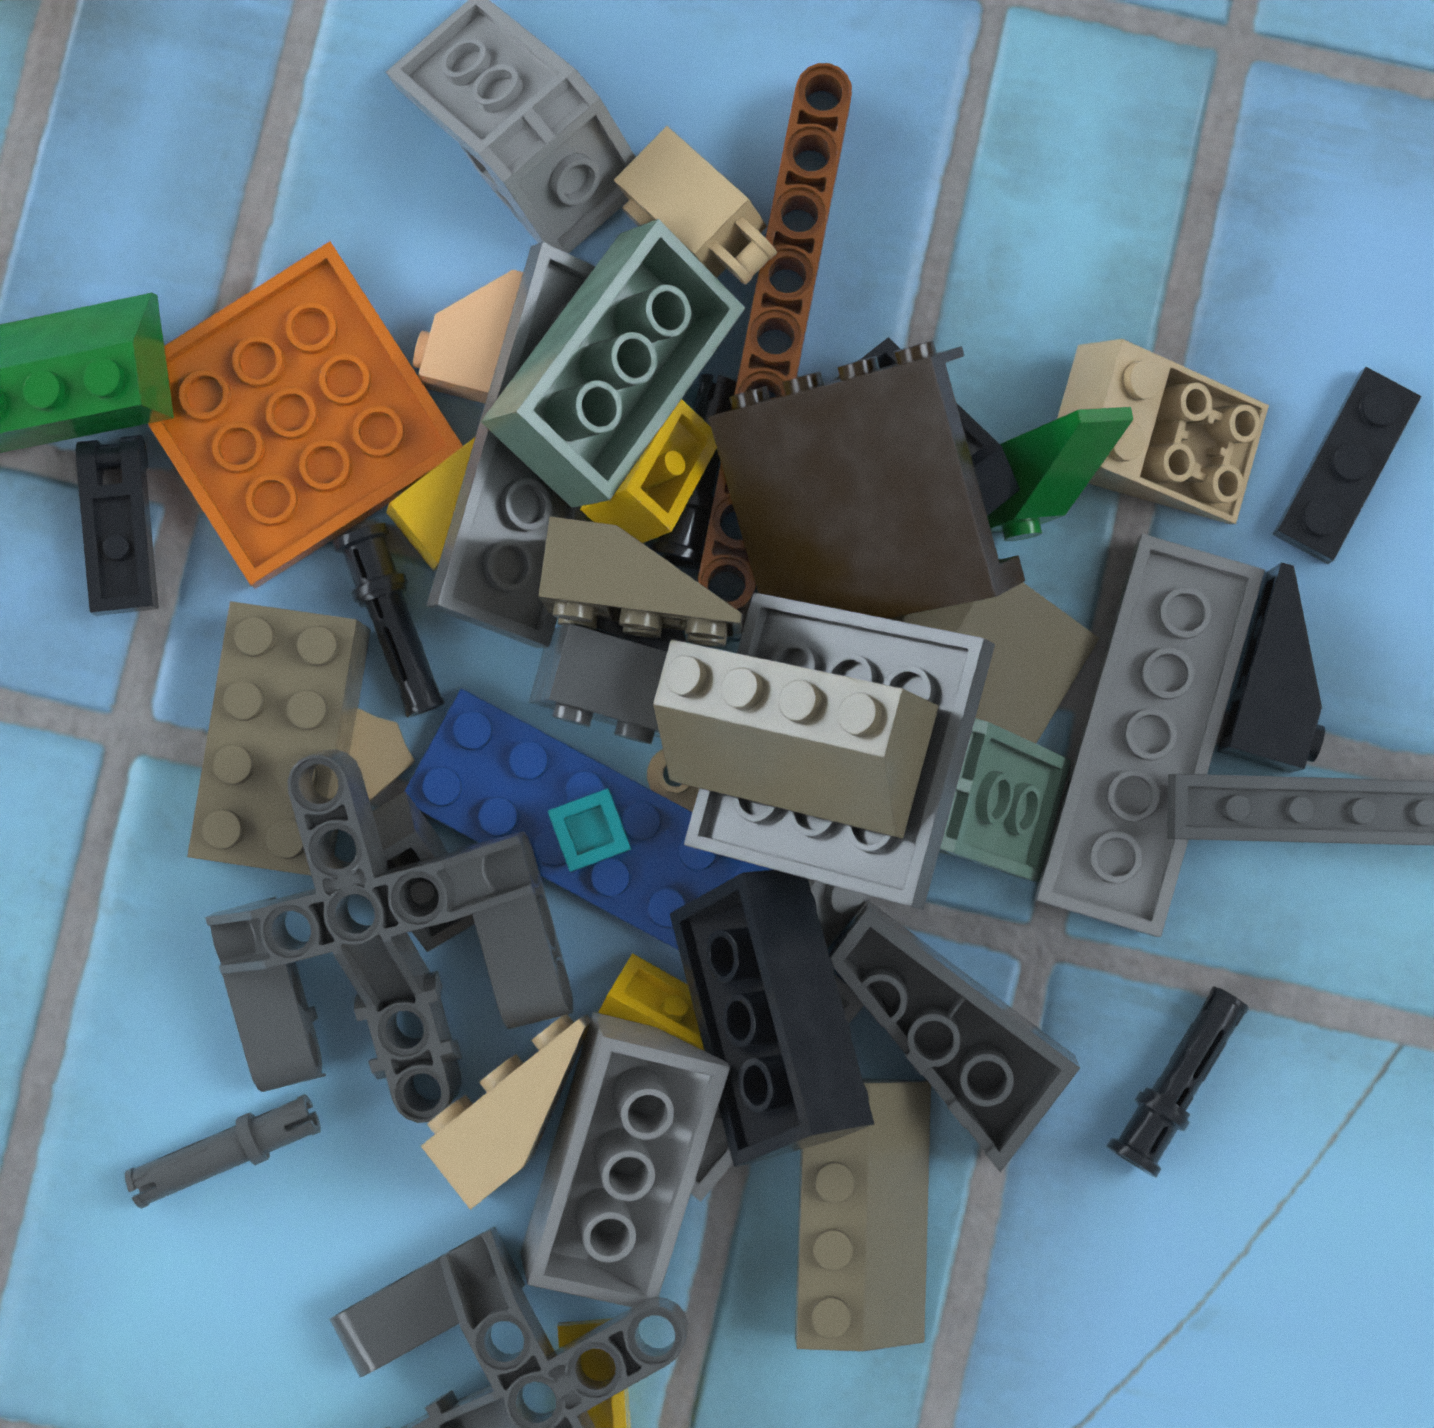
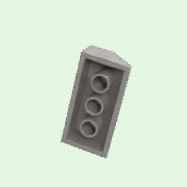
(622, 1163)

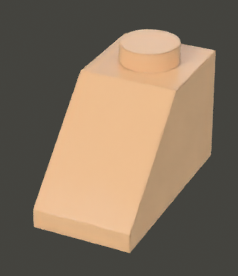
(466, 340)

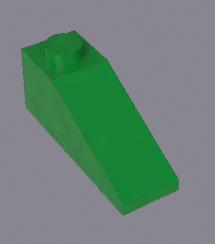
(1055, 467)

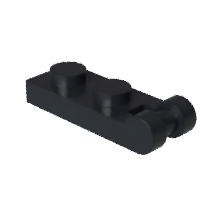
(116, 527)

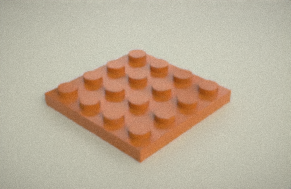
(297, 416)

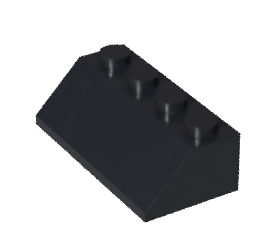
(772, 1014)

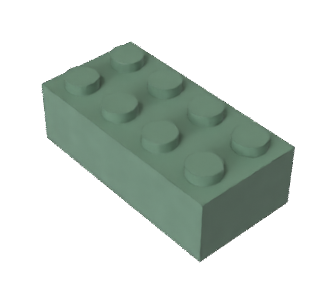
(614, 365)

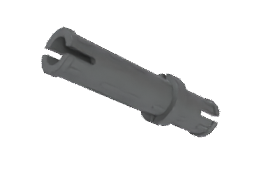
(246, 1141)

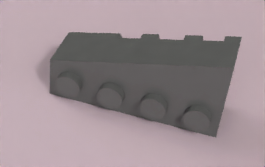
(600, 679)
(965, 1041)

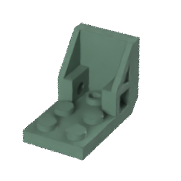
(1005, 802)

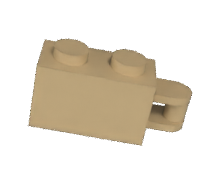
(696, 205)

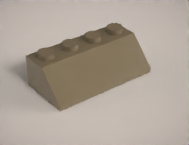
(792, 736)
(866, 1227)

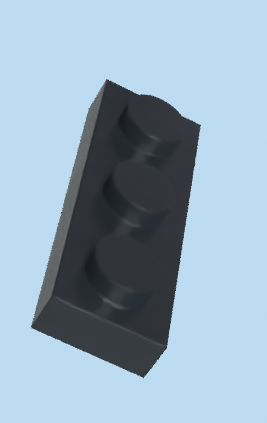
(1346, 465)

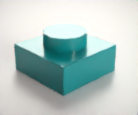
(589, 830)

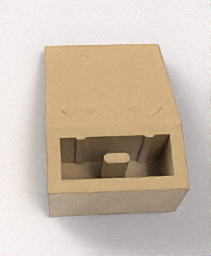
(1188, 432)
(497, 1135)

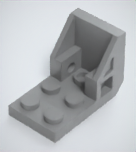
(520, 120)

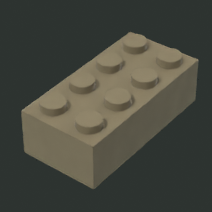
(280, 695)

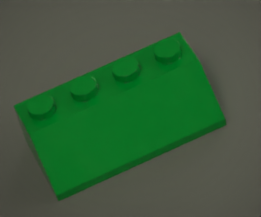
(82, 372)

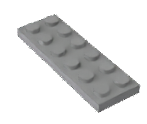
(1148, 718)

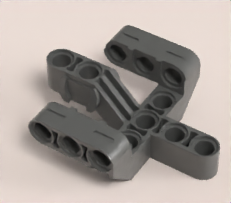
(487, 879)
(482, 1287)

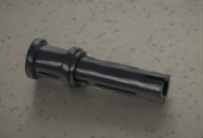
(685, 541)
(381, 592)
(1164, 1107)

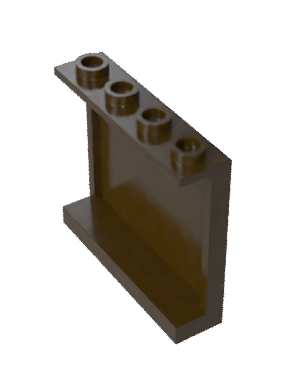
(862, 489)

